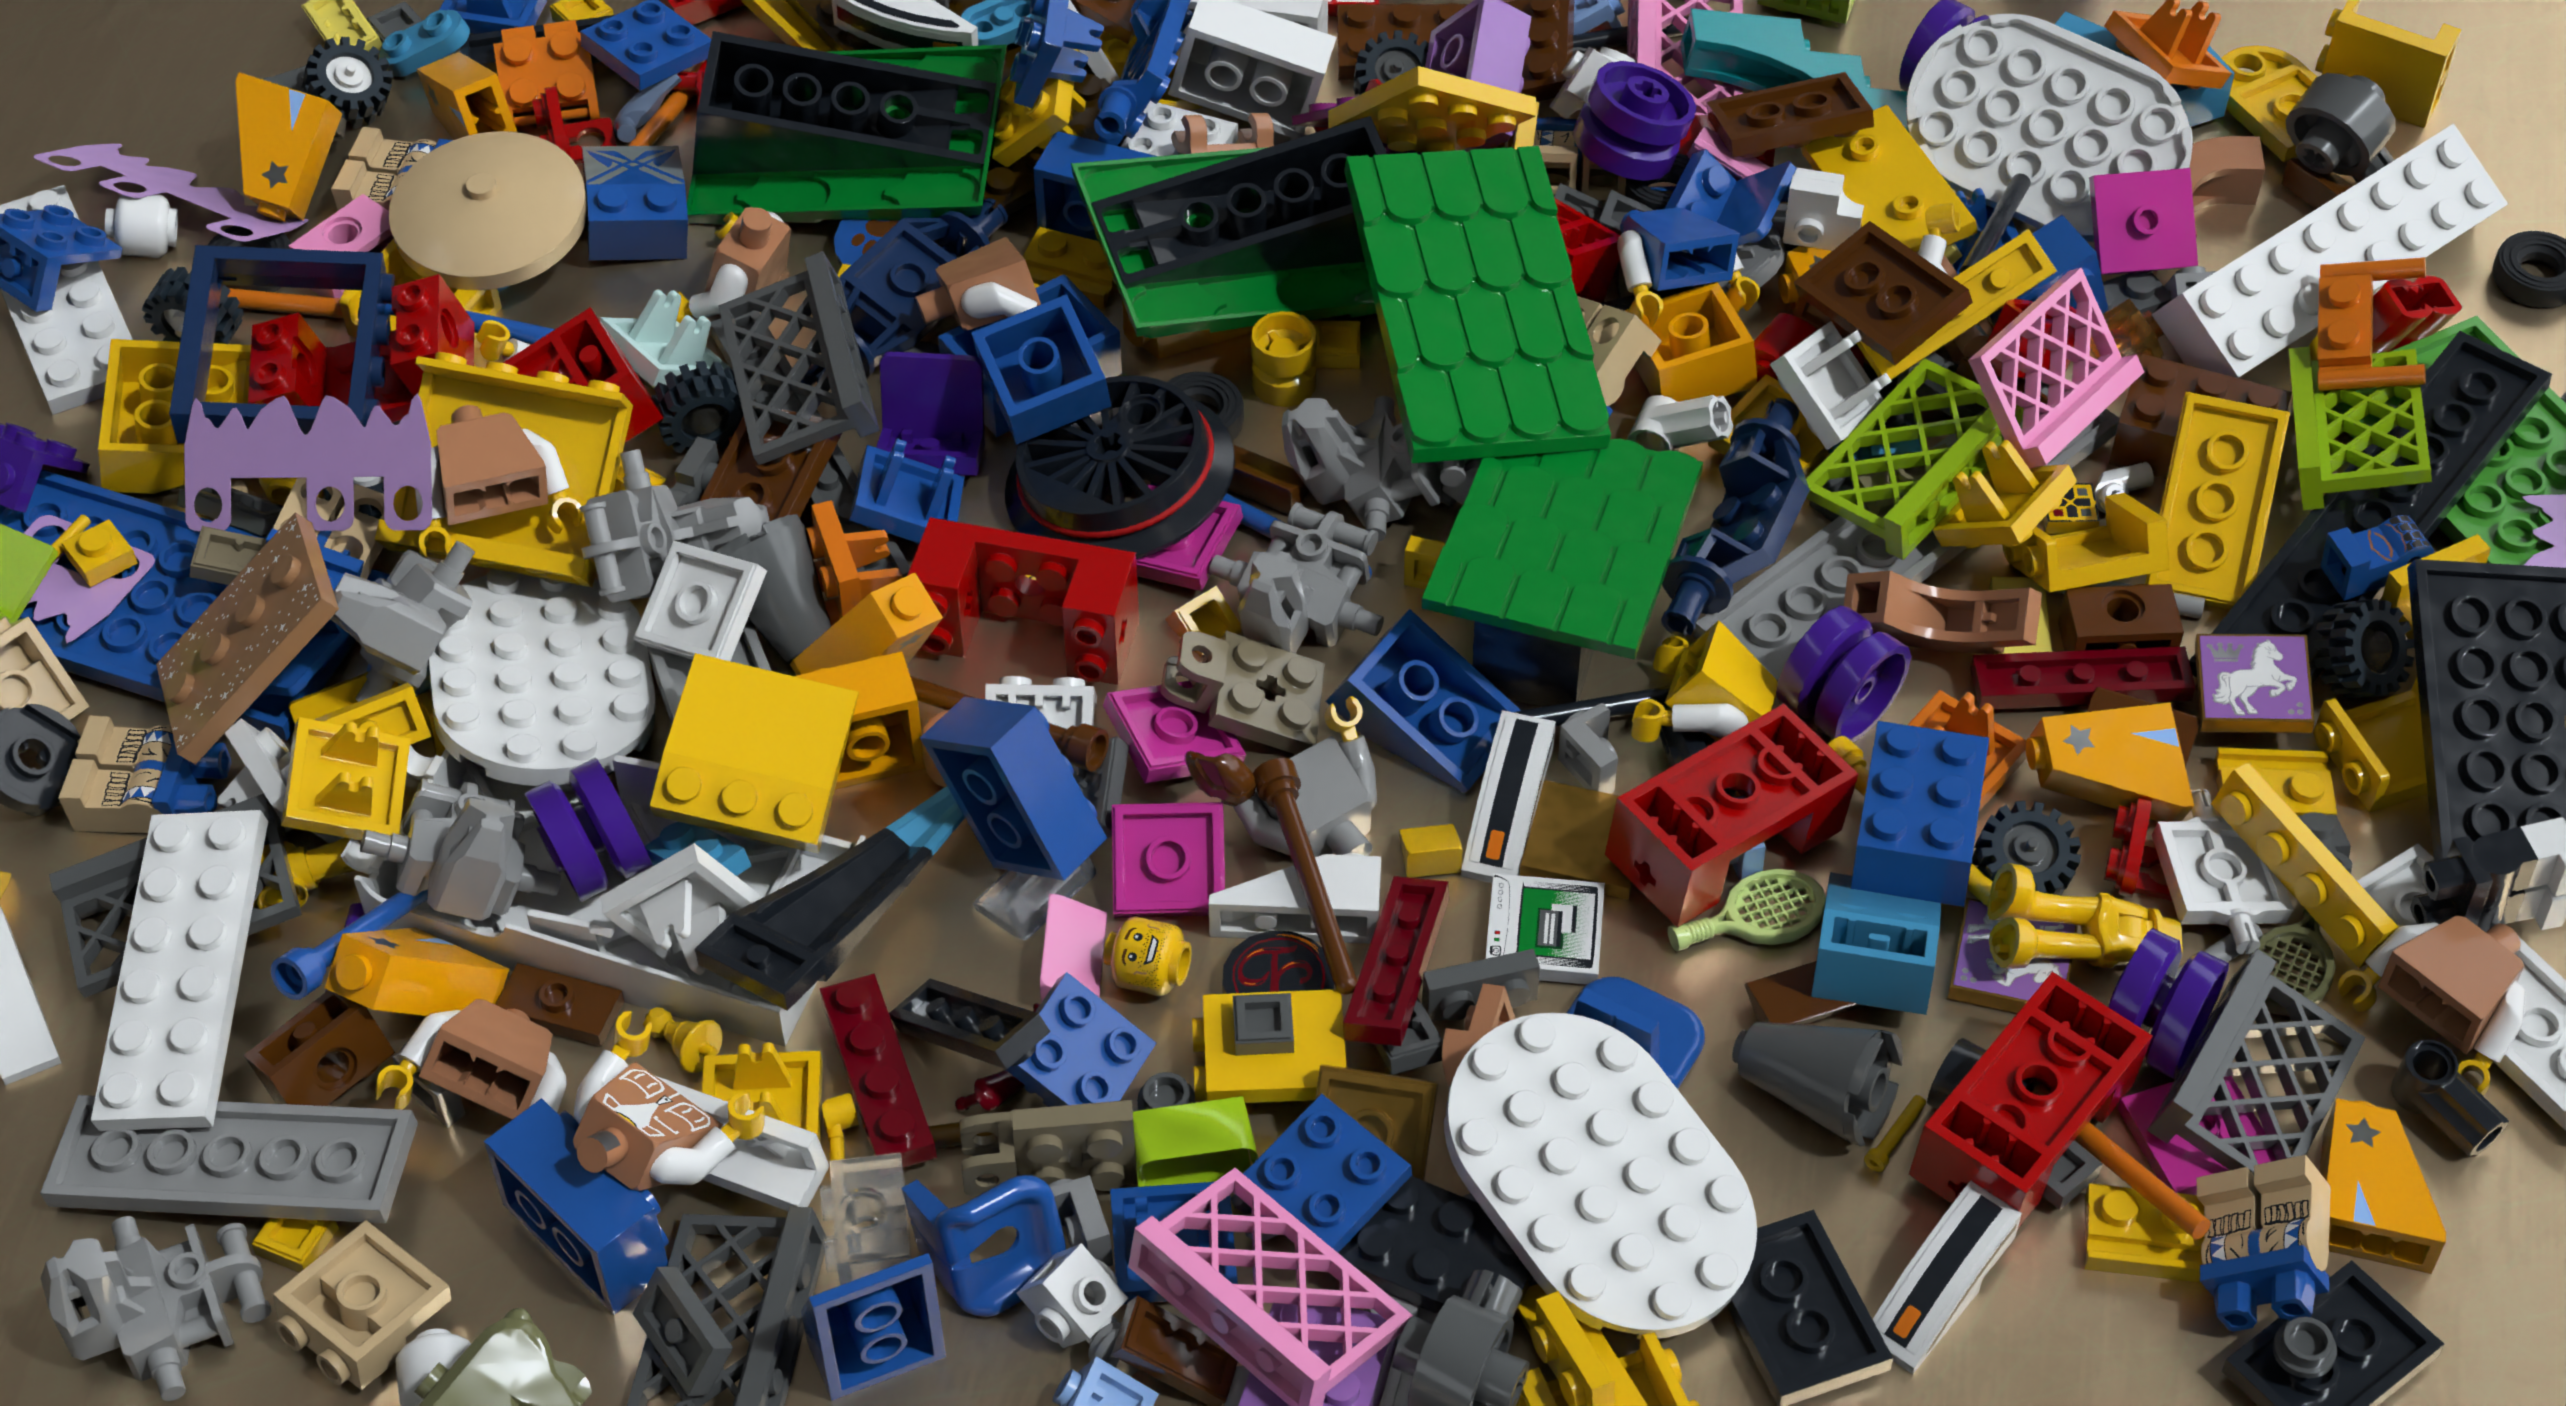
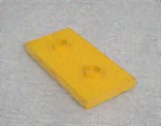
(1889, 178)
(2219, 496)

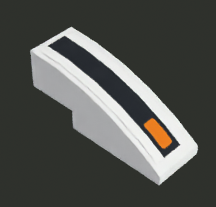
(904, 23)
(1508, 796)
(1945, 1274)

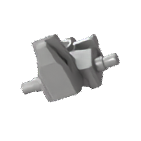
(1362, 462)
(637, 526)
(1303, 581)
(403, 616)
(461, 852)
(152, 1298)

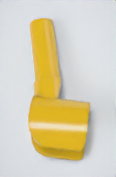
(838, 1115)

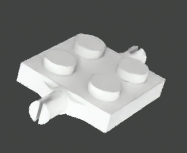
(2218, 875)

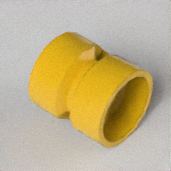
(1284, 358)

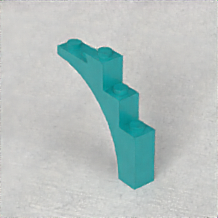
(1769, 53)

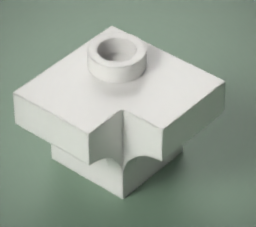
(1580, 73)
(1820, 211)

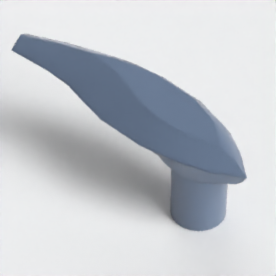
(642, 108)

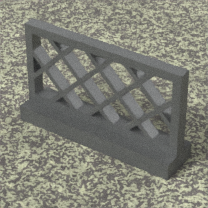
(839, 356)
(112, 883)
(2224, 1040)
(777, 1319)

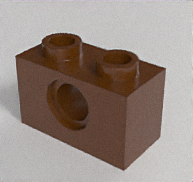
(2120, 618)
(292, 1060)

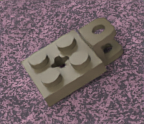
(1230, 683)
(1051, 1145)

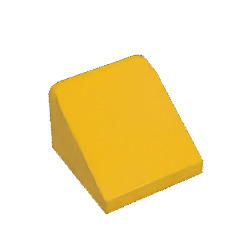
(1205, 614)
(1431, 850)

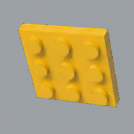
(1436, 111)

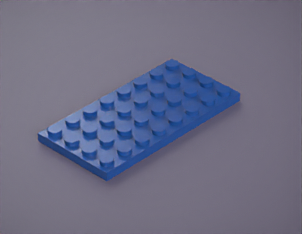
(157, 610)

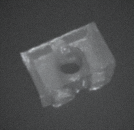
(863, 1192)

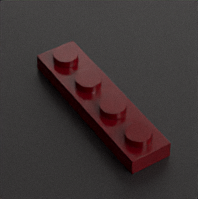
(2072, 676)
(1396, 961)
(877, 1070)

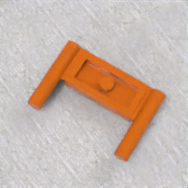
(2347, 325)

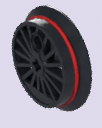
(1066, 473)

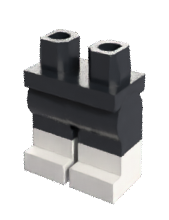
(2499, 878)

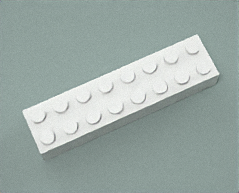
(2273, 290)

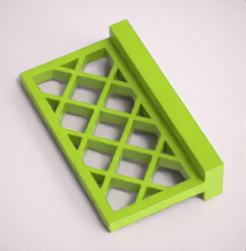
(2318, 426)
(1934, 494)

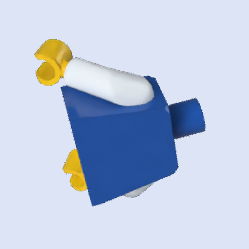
(1678, 251)

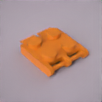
(534, 63)

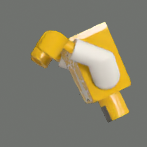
(1713, 687)

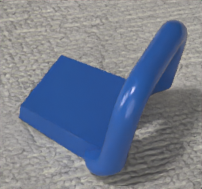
(1657, 1023)
(955, 1232)

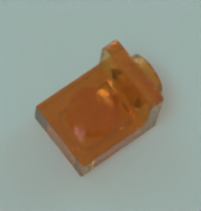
(2132, 331)

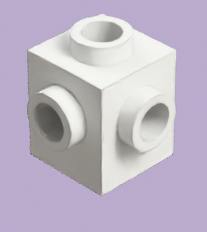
(1073, 1296)

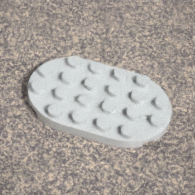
(2041, 105)
(541, 679)
(1600, 1174)

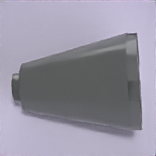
(790, 600)
(1824, 1073)

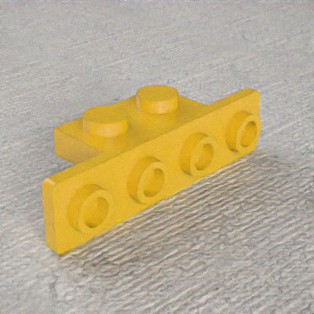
(1576, 1353)

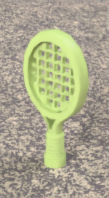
(1732, 923)

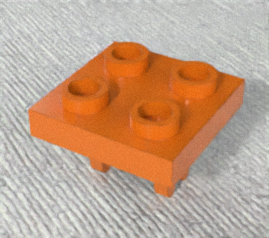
(2172, 43)
(841, 556)
(2005, 748)

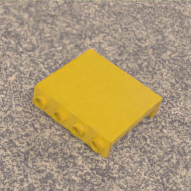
(579, 421)

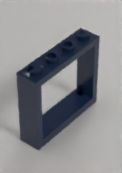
(279, 268)

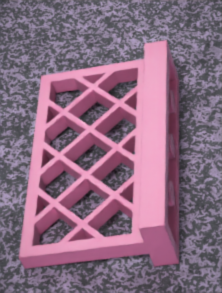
(1647, 39)
(2070, 404)
(1235, 1313)

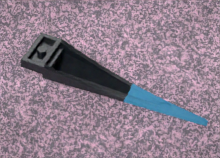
(814, 923)

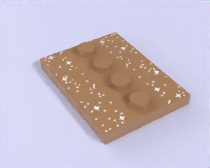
(246, 638)

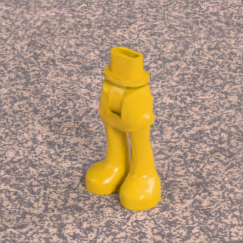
(2108, 924)

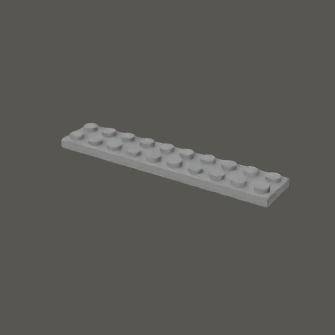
(1812, 579)

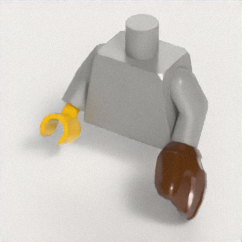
(1333, 796)

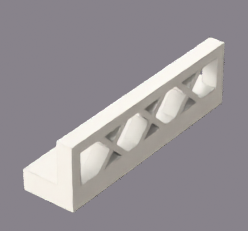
(774, 1168)

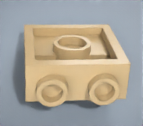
(33, 672)
(358, 1305)

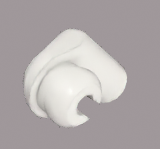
(2122, 481)

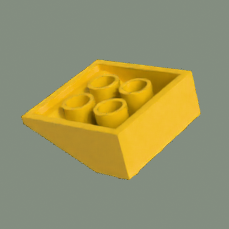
(136, 430)
(754, 753)

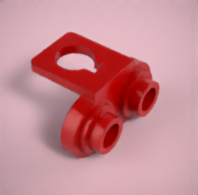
(549, 114)
(2125, 864)

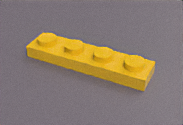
(1991, 283)
(2303, 864)

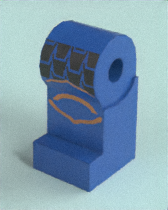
(2371, 555)

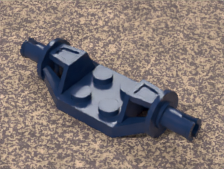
(898, 268)
(1749, 526)

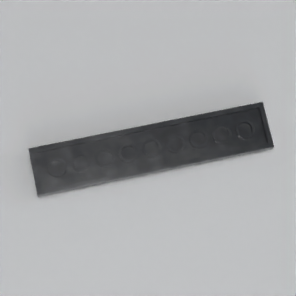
(2470, 410)

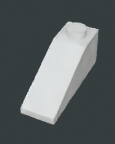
(1279, 903)

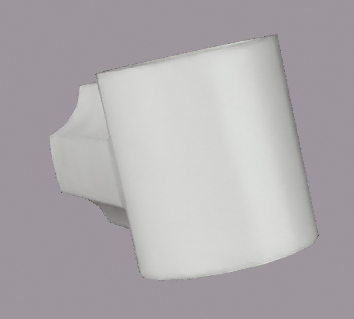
(1674, 424)

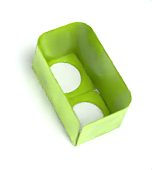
(1192, 1142)

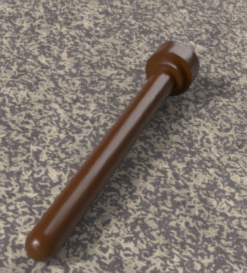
(1082, 744)
(1279, 786)

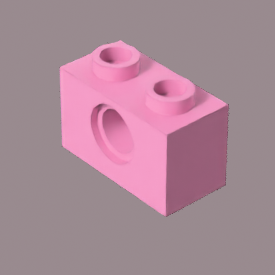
(354, 228)

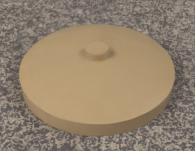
(488, 210)

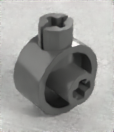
(2342, 126)
(1466, 1349)

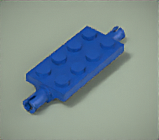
(1146, 71)

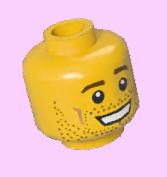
(1148, 956)

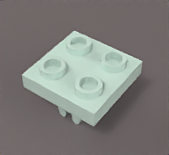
(660, 343)

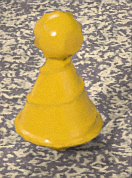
(688, 1039)

